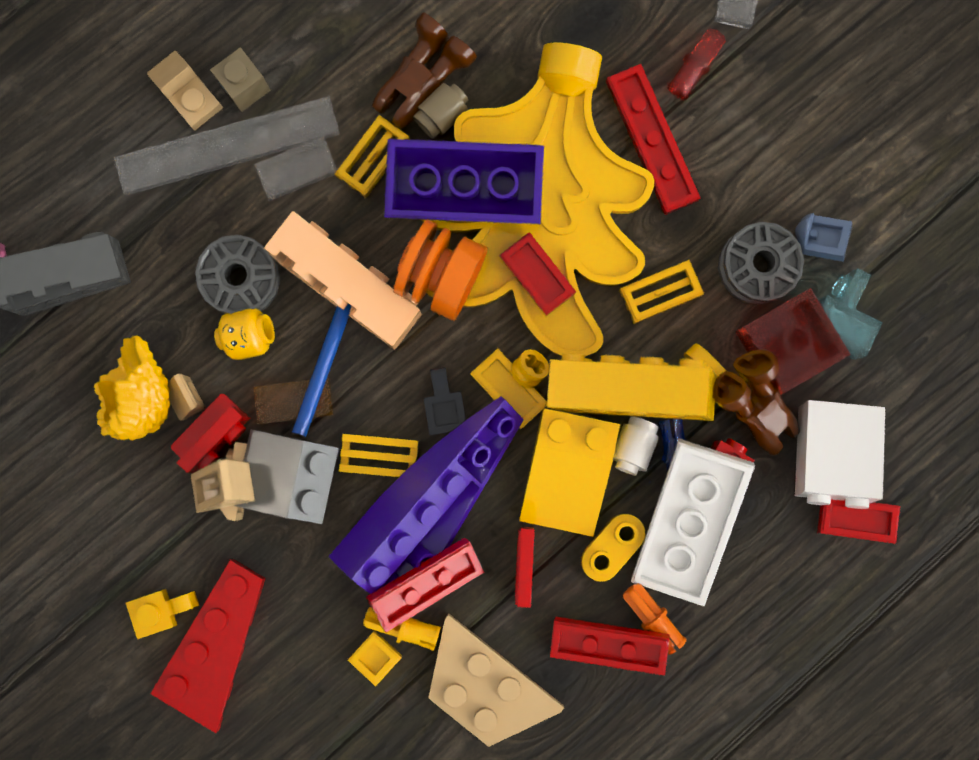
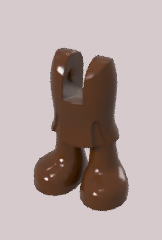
(414, 78)
(763, 409)

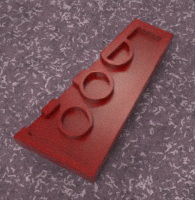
(206, 660)

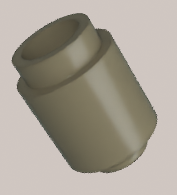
(441, 109)

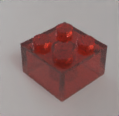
(798, 337)

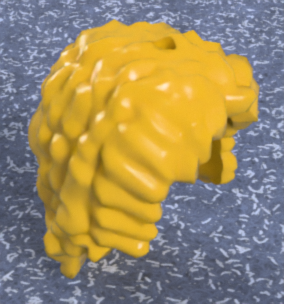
(133, 394)

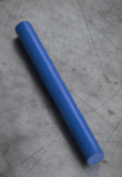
(321, 371)

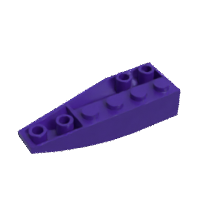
(428, 501)

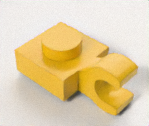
(157, 612)

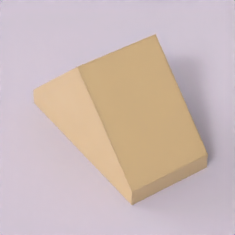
(222, 485)

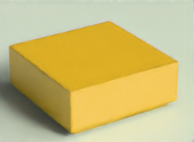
(375, 658)

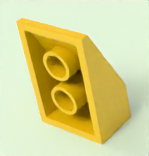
(569, 472)

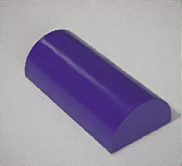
(464, 181)

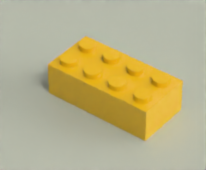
(632, 389)

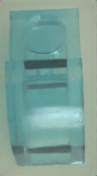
(852, 325)

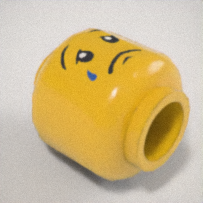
(244, 334)

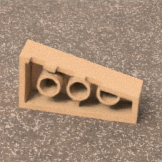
(342, 280)

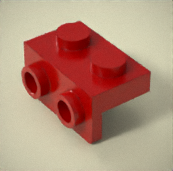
(209, 433)

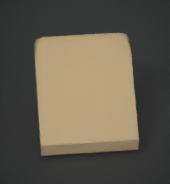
(184, 397)

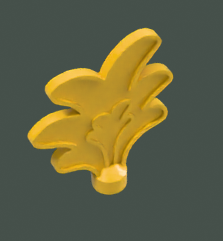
(579, 192)

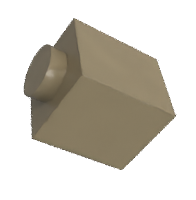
(240, 79)

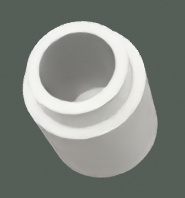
(635, 445)

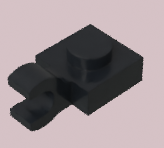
(444, 409)

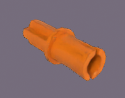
(652, 615)

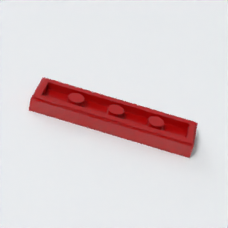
(652, 138)

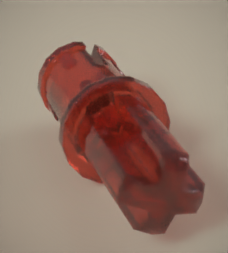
(696, 64)

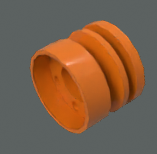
(439, 269)

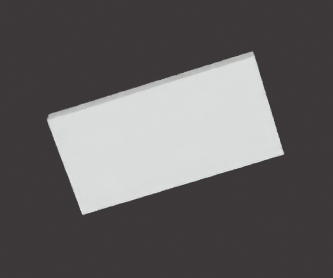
(692, 522)

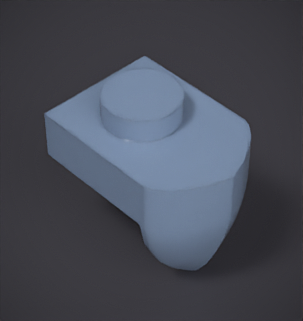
(823, 236)

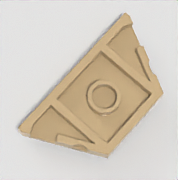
(485, 688)

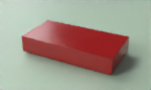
(537, 274)
(874, 523)
(524, 567)

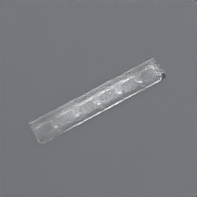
(226, 146)

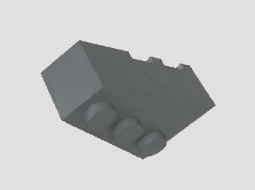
(61, 273)

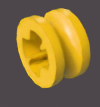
(530, 368)

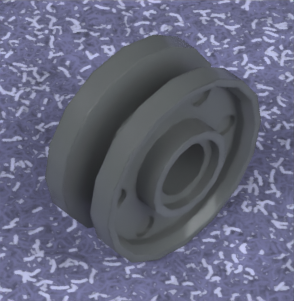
(778, 249)
(218, 263)

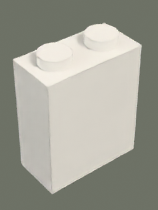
(840, 453)

